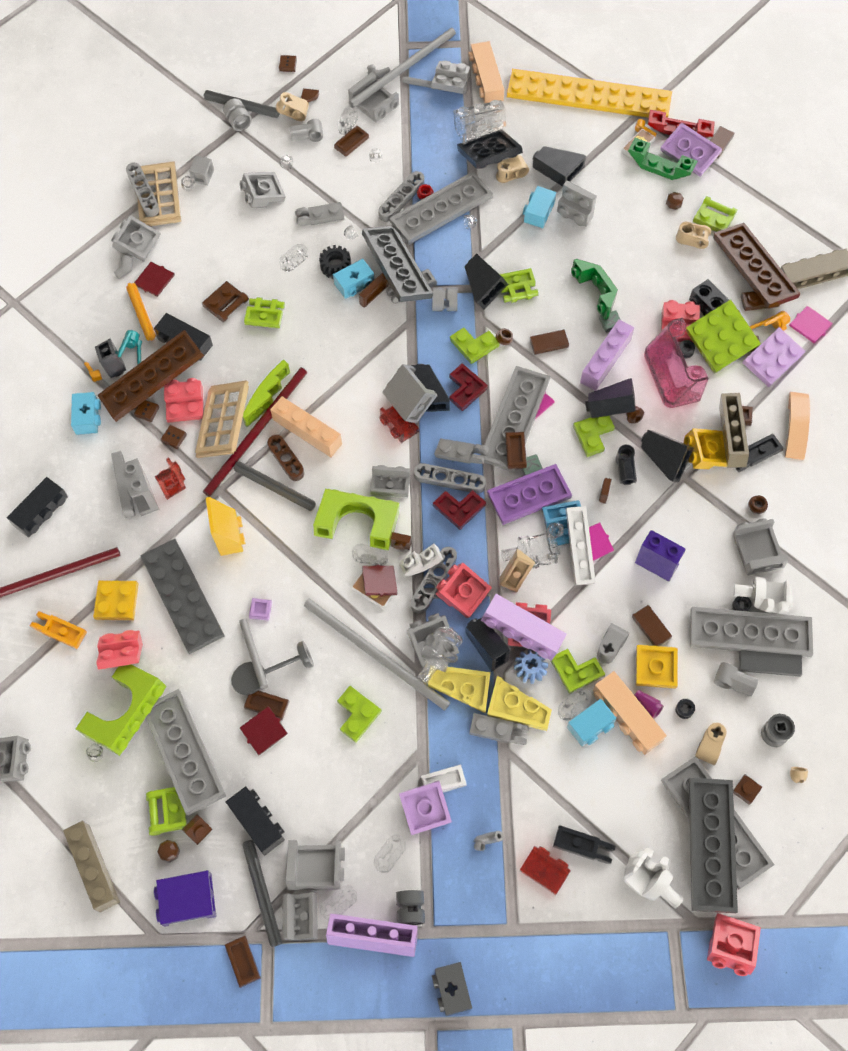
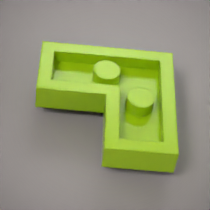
(473, 348)
(589, 431)
(575, 675)
(362, 713)

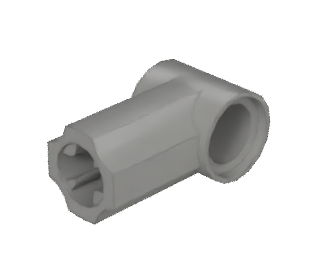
(311, 131)
(730, 677)

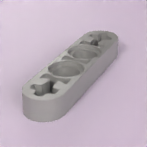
(142, 189)
(403, 197)
(450, 474)
(125, 498)
(430, 578)

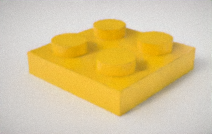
(116, 600)
(657, 666)

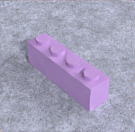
(607, 355)
(523, 627)
(372, 935)

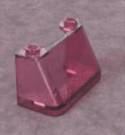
(673, 378)

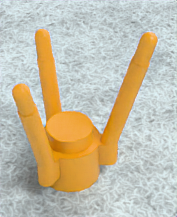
(778, 320)

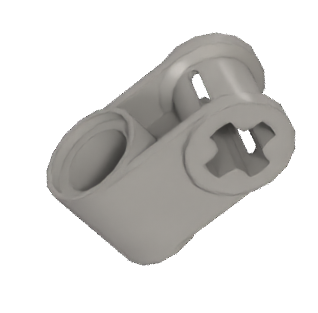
(612, 641)

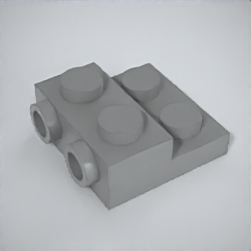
(451, 77)
(261, 189)
(577, 204)
(135, 238)
(419, 633)
(13, 758)

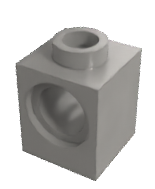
(201, 170)

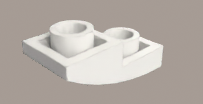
(417, 563)

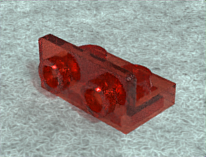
(398, 427)
(171, 479)
(545, 869)

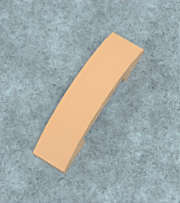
(798, 425)

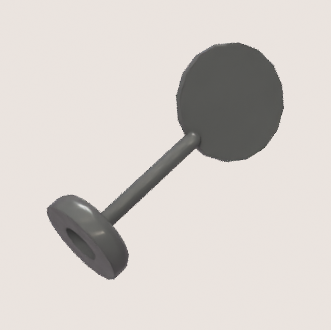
(245, 679)

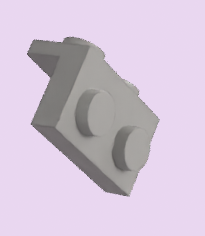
(390, 481)
(300, 916)

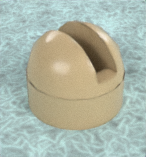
(799, 774)

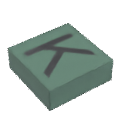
(609, 323)
(533, 465)

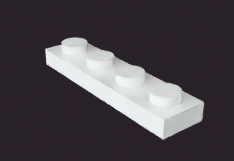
(580, 546)

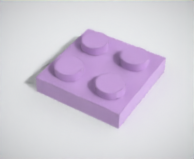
(425, 807)

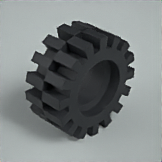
(334, 253)

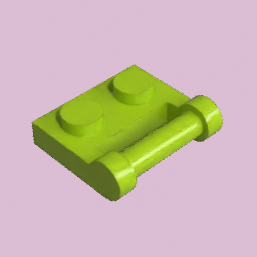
(712, 219)
(173, 811)

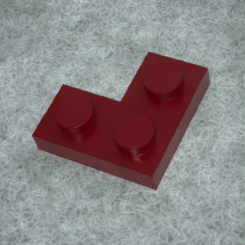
(470, 387)
(459, 512)

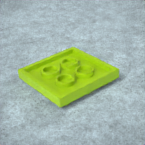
(722, 336)

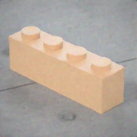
(486, 72)
(306, 426)
(629, 713)

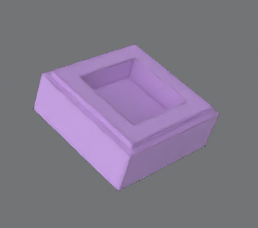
(260, 609)

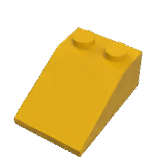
(225, 527)

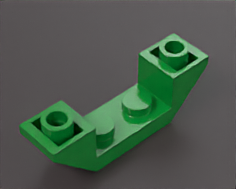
(658, 165)
(587, 271)

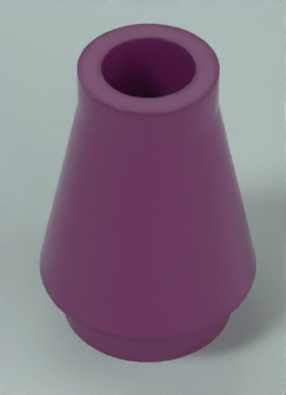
(651, 704)

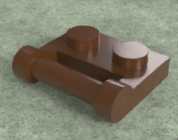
(221, 298)

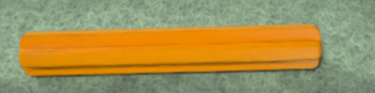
(141, 311)

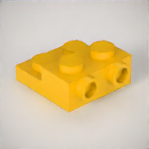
(708, 448)

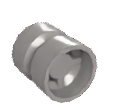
(237, 114)
(438, 301)

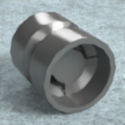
(778, 730)
(410, 899)

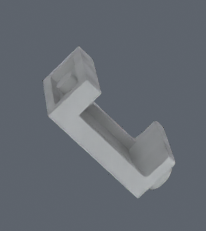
(378, 103)
(408, 394)
(139, 486)
(759, 547)
(314, 866)

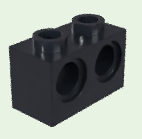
(707, 296)

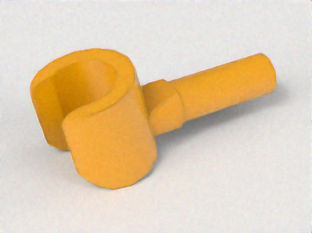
(641, 125)
(95, 374)

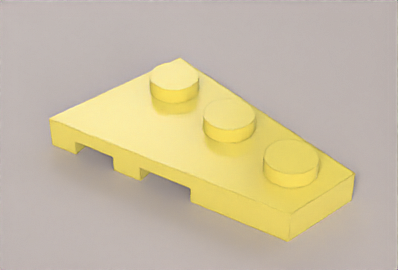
(463, 685)
(515, 706)

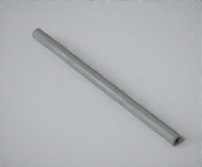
(401, 68)
(377, 654)

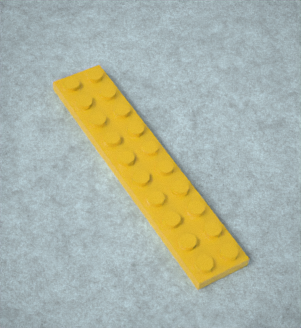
(587, 93)

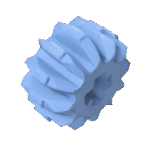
(526, 660)

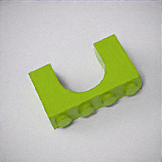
(338, 504)
(117, 733)

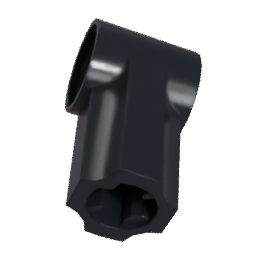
(626, 466)

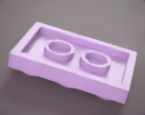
(692, 145)
(773, 357)

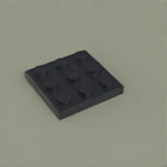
(490, 149)

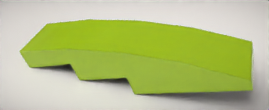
(266, 390)

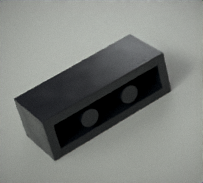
(171, 326)
(37, 507)
(256, 820)

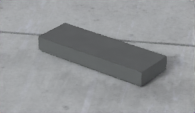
(770, 663)

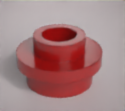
(424, 189)

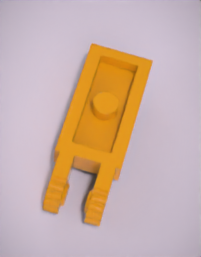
(60, 630)

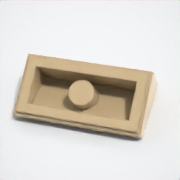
(516, 571)

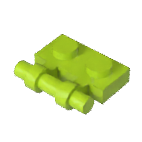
(519, 280)
(264, 317)

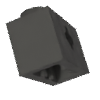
(460, 1001)

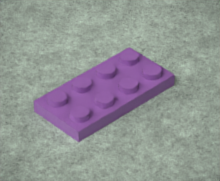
(529, 494)

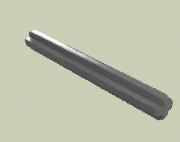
(249, 105)
(274, 486)
(262, 893)

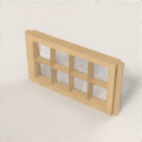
(164, 185)
(222, 419)

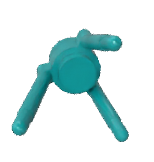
(131, 340)

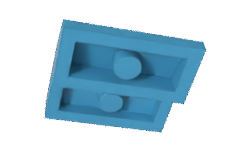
(557, 514)

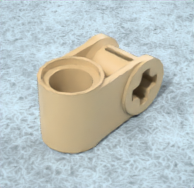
(294, 106)
(511, 169)
(692, 234)
(710, 747)

